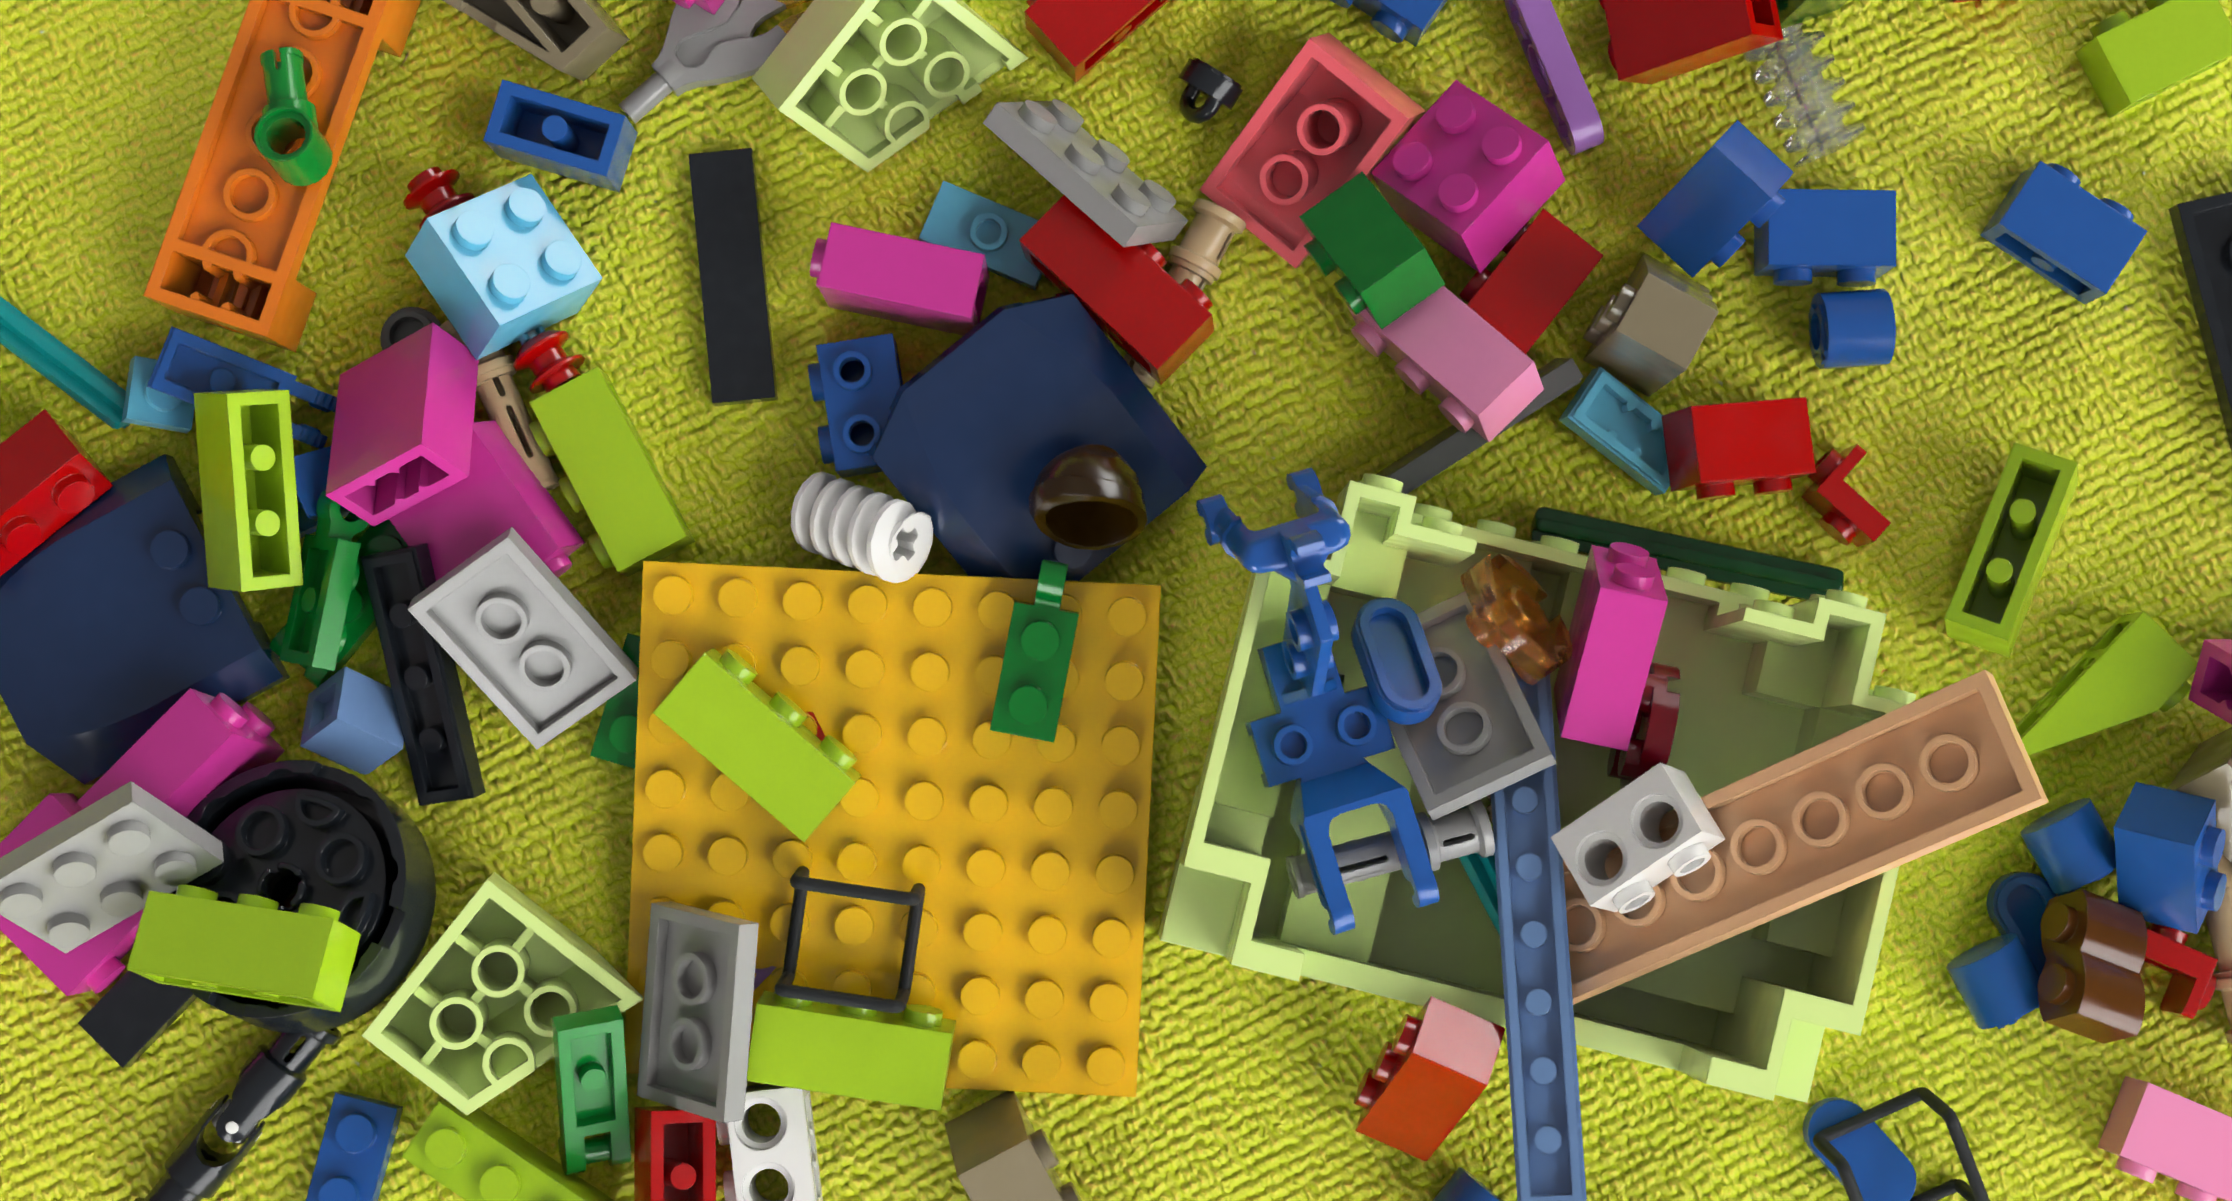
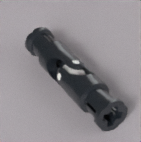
(263, 1086)

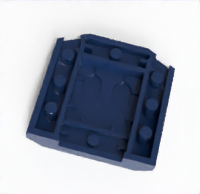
(999, 409)
(120, 624)

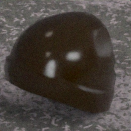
(1088, 499)

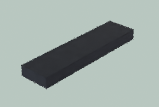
(733, 277)
(422, 680)
(141, 1010)

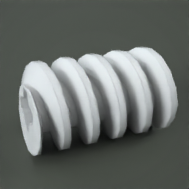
(861, 528)

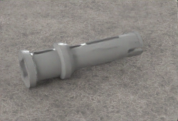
(1445, 839)

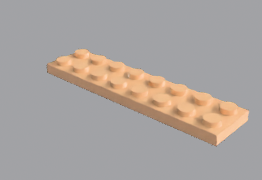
(1818, 828)

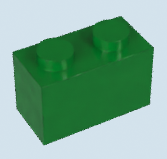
(1371, 251)

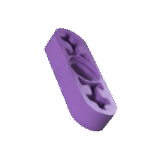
(1556, 73)

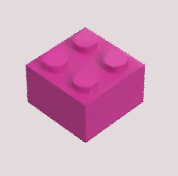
(1468, 175)

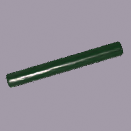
(1715, 560)

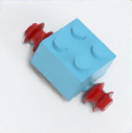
(502, 270)

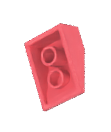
(1307, 140)

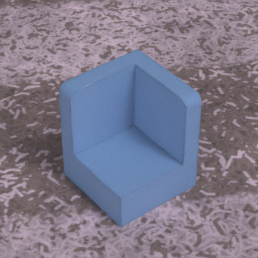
(352, 722)

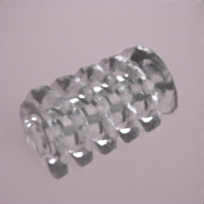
(1804, 94)

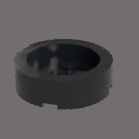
(351, 856)

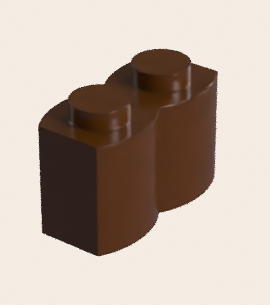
(2092, 967)

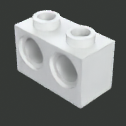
(1632, 823)
(789, 1151)

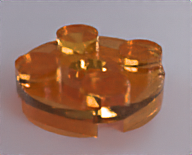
(1509, 615)

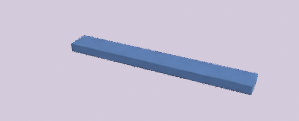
(1538, 978)

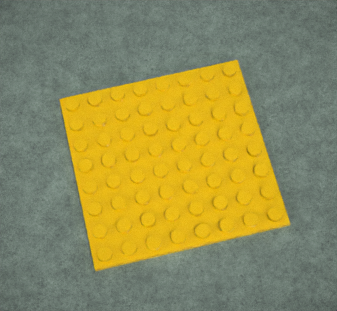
(1018, 839)

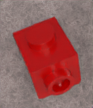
(1843, 511)
(2192, 971)

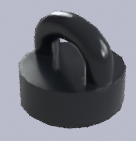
(1210, 82)

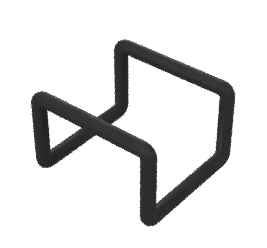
(802, 883)
(1974, 1192)

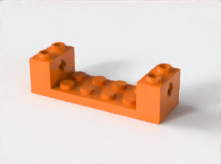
(236, 221)

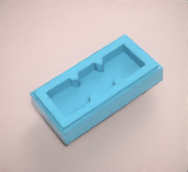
(983, 227)
(1620, 428)

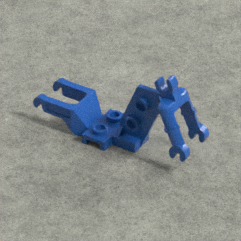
(1317, 727)

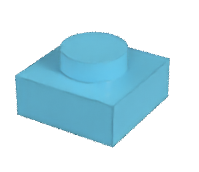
(151, 407)

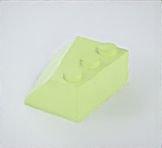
(880, 70)
(487, 996)

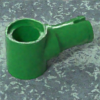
(290, 118)

